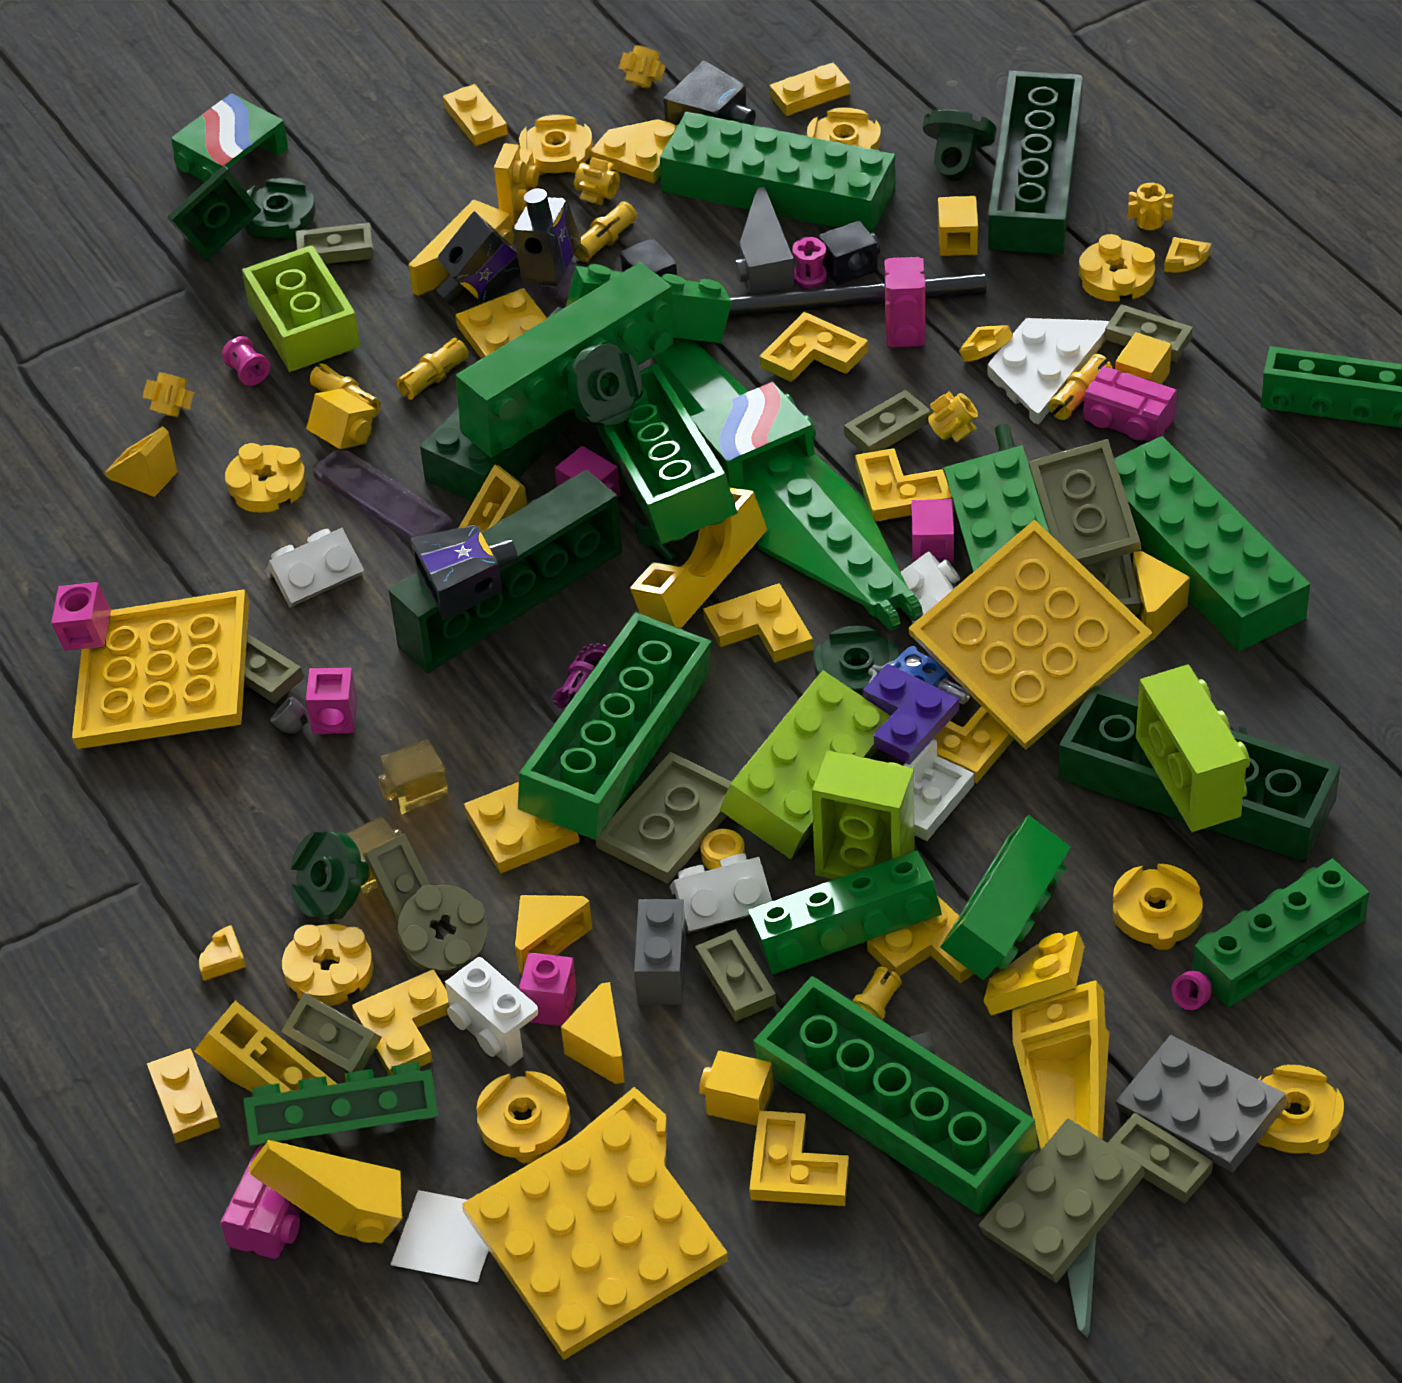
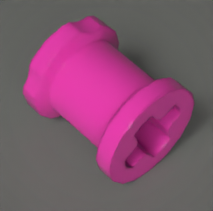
(814, 263)
(246, 360)

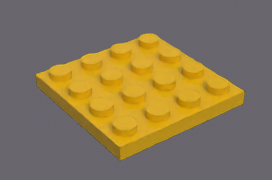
(1030, 634)
(164, 671)
(594, 1233)

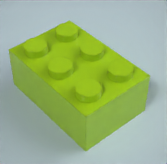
(301, 308)
(1191, 747)
(861, 813)

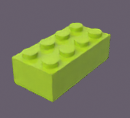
(776, 784)

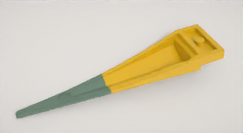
(1064, 1071)

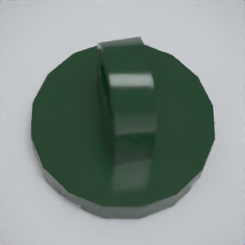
(957, 133)

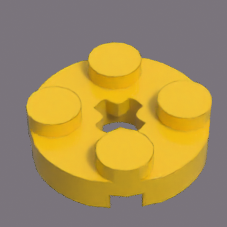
(849, 123)
(562, 129)
(1134, 267)
(258, 461)
(1151, 925)
(322, 943)
(1322, 1105)
(523, 1138)

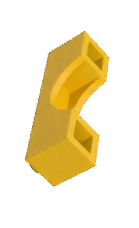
(676, 592)

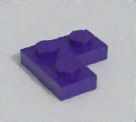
(915, 710)

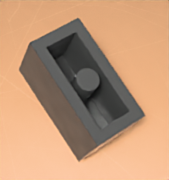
(660, 952)

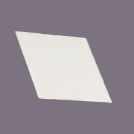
(440, 1239)

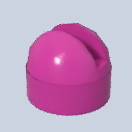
(1185, 986)

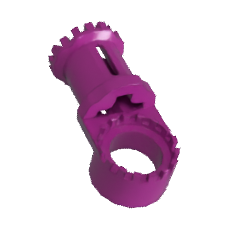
(578, 674)

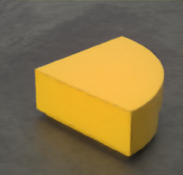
(1186, 255)
(985, 342)
(221, 955)

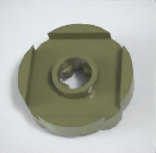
(431, 906)

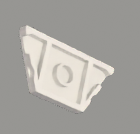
(1042, 358)

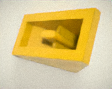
(146, 464)
(496, 500)
(1161, 591)
(550, 924)
(593, 1037)

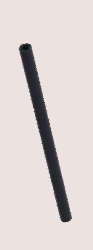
(849, 295)

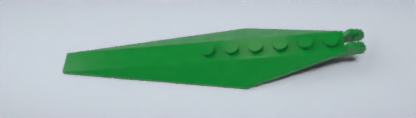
(807, 507)

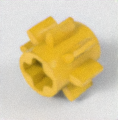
(642, 67)
(596, 181)
(1150, 206)
(168, 394)
(953, 416)

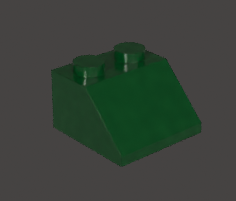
(214, 213)

